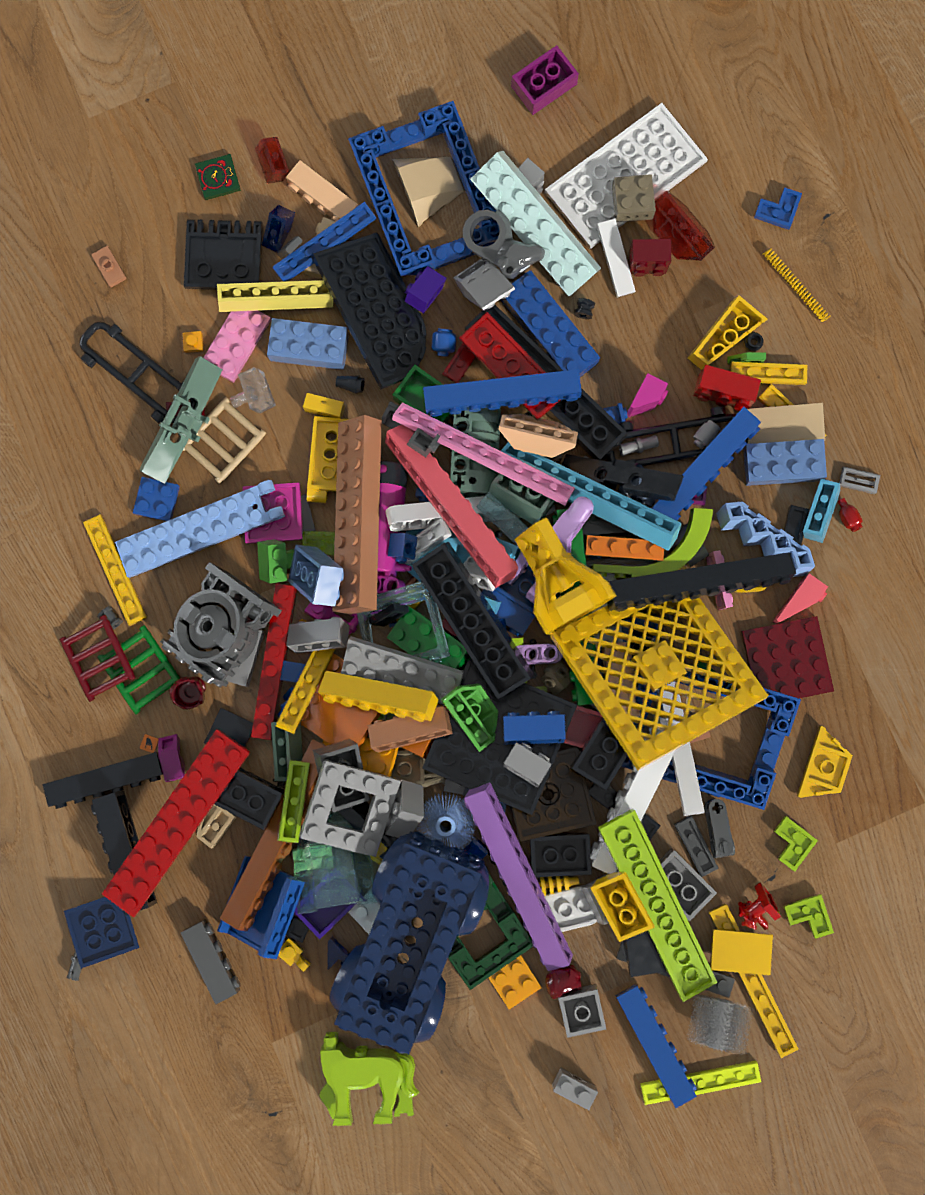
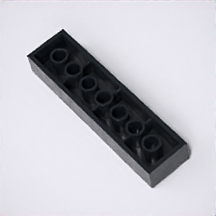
(473, 620)

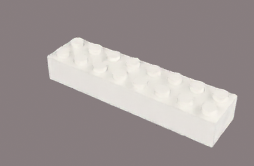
(636, 794)

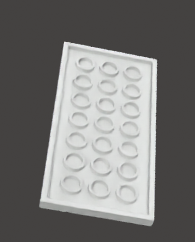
(649, 146)

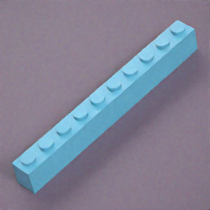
(608, 503)

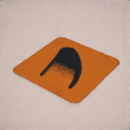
(149, 743)

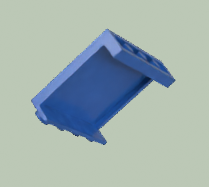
(274, 916)

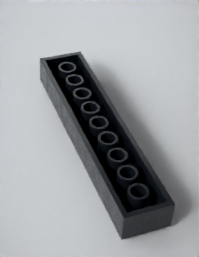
(595, 427)

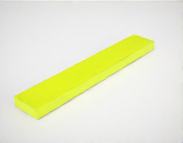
(707, 1081)

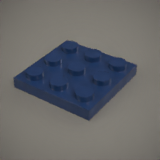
(100, 931)

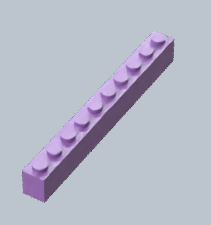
(518, 877)

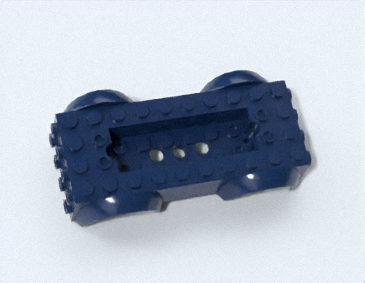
(399, 1000)

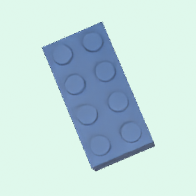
(308, 344)
(785, 462)
(315, 575)

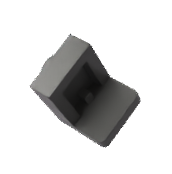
(423, 442)

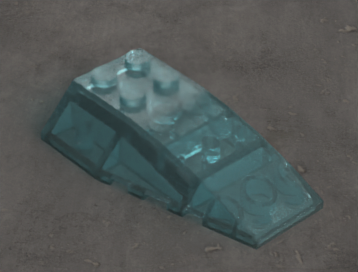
(332, 873)

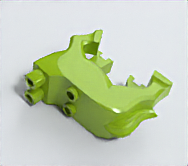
(363, 1068)

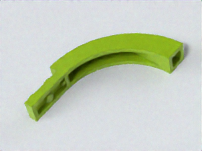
(694, 536)

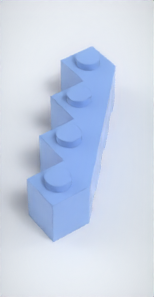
(758, 531)

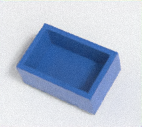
(534, 728)

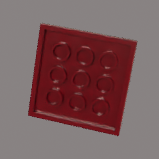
(789, 657)

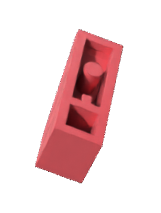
(807, 593)

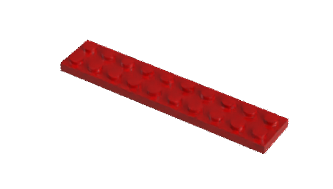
(176, 823)

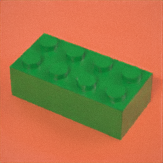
(416, 635)

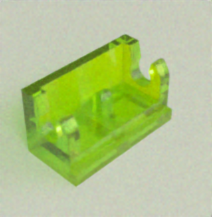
(321, 539)

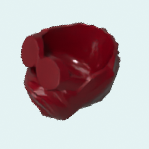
(188, 692)
(562, 981)

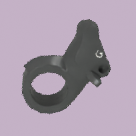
(507, 254)

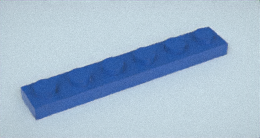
(330, 237)

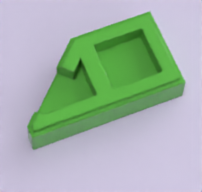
(755, 357)

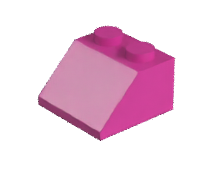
(649, 395)

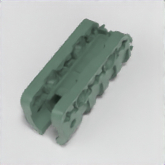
(485, 428)

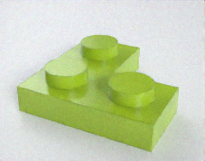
(799, 843)
(814, 911)

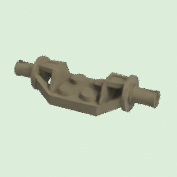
(409, 768)

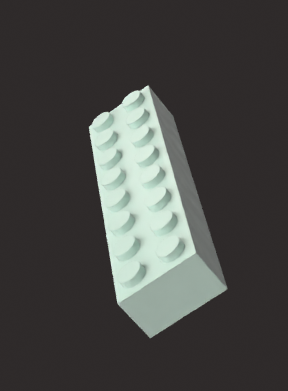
(535, 222)

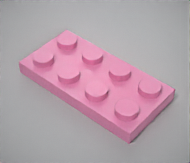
(236, 341)

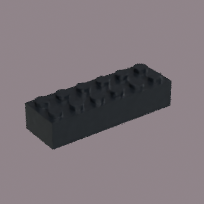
(118, 832)

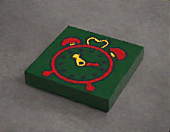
(217, 177)

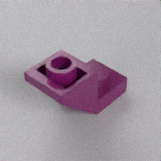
(170, 758)

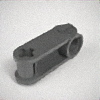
(719, 829)

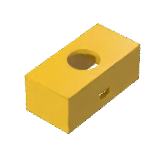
(323, 406)

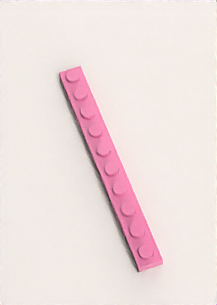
(485, 454)

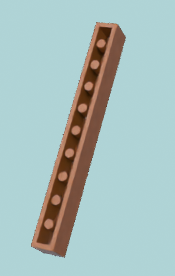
(266, 860)

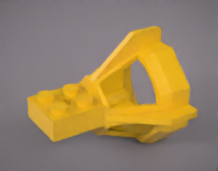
(557, 572)

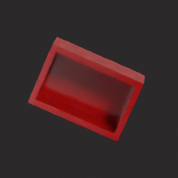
(726, 388)

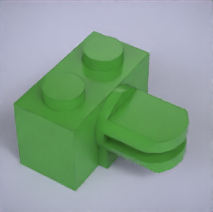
(274, 561)

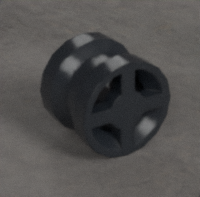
(584, 308)

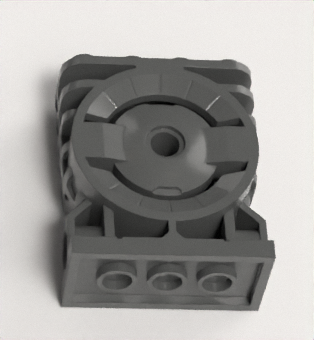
(194, 619)

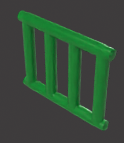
(165, 664)

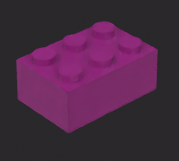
(544, 80)

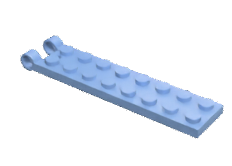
(197, 530)

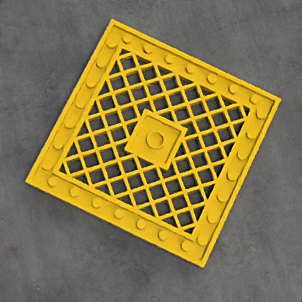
(658, 668)

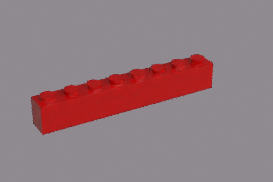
(275, 653)

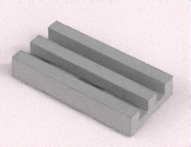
(843, 477)

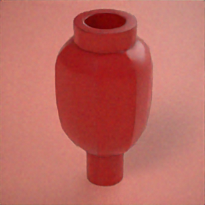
(850, 516)

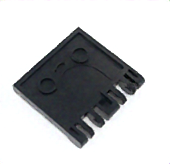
(222, 255)

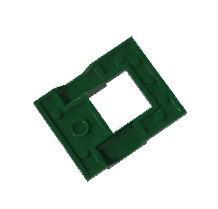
(498, 957)

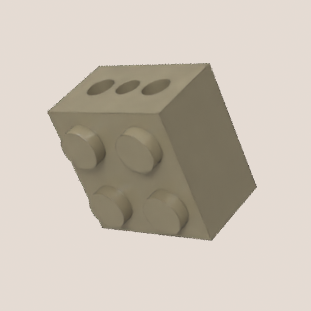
(633, 198)

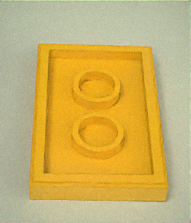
(741, 952)

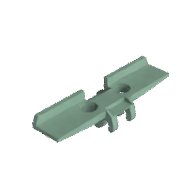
(163, 452)

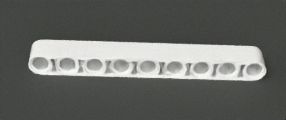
(423, 514)

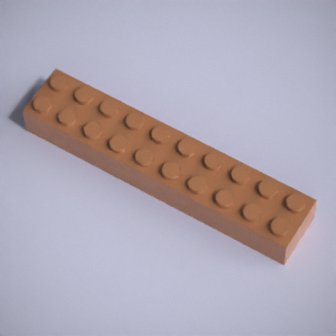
(358, 513)

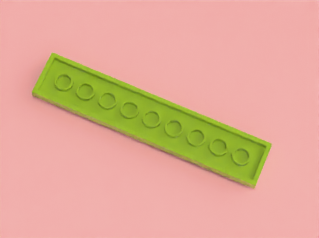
(672, 932)

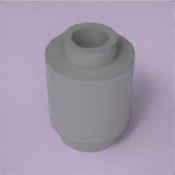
(706, 434)

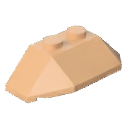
(537, 437)

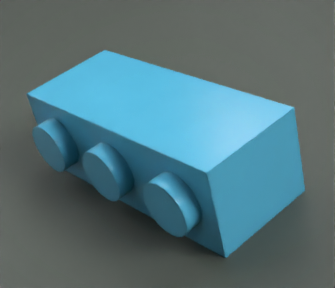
(821, 510)

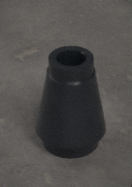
(351, 383)

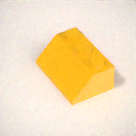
(621, 905)

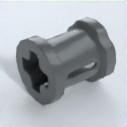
(114, 620)

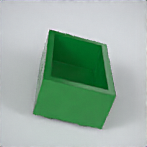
(412, 392)

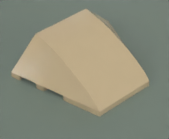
(428, 184)

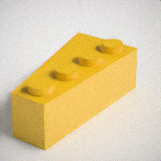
(731, 327)

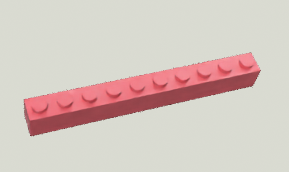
(453, 508)

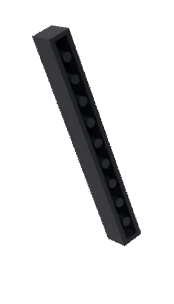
(701, 581)

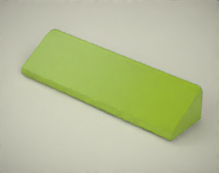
(293, 801)

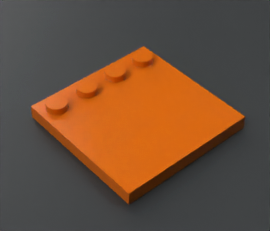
(336, 721)

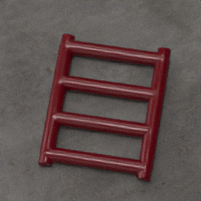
(119, 657)

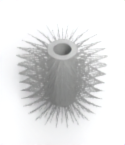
(719, 1025)

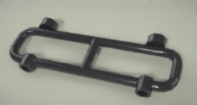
(90, 358)
(718, 415)

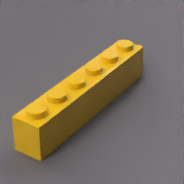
(378, 695)

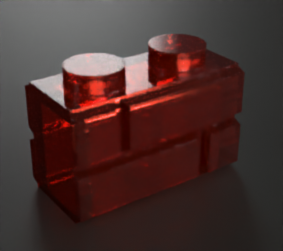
(272, 160)

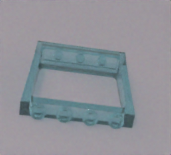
(406, 596)

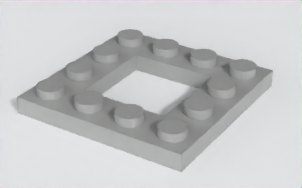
(335, 774)

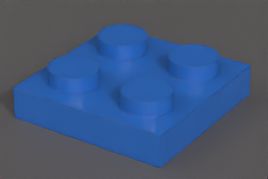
(156, 499)

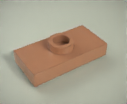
(108, 266)

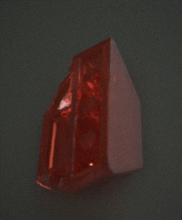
(677, 222)

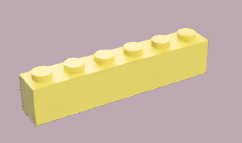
(273, 296)

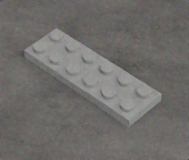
(395, 667)

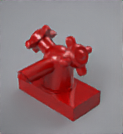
(754, 910)

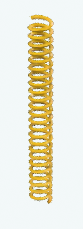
(808, 302)

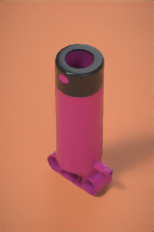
(392, 492)

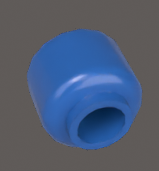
(444, 342)

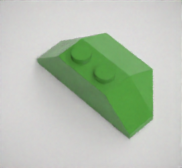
(473, 713)

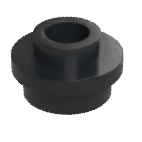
(753, 336)

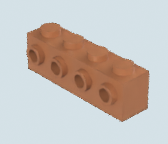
(406, 731)

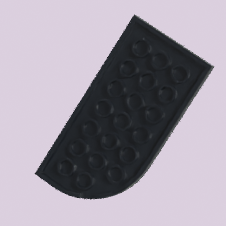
(374, 306)

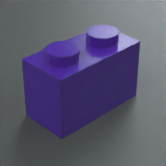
(425, 289)

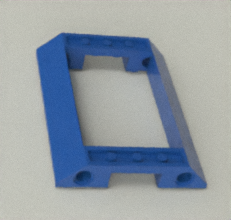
(379, 142)
(758, 786)

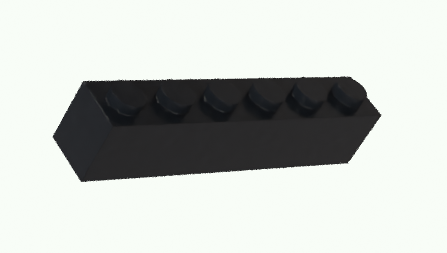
(103, 779)

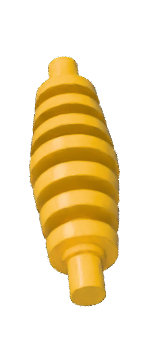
(557, 883)

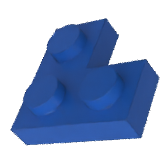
(781, 213)

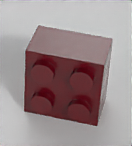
(649, 256)

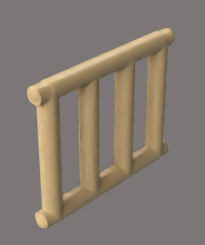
(245, 448)

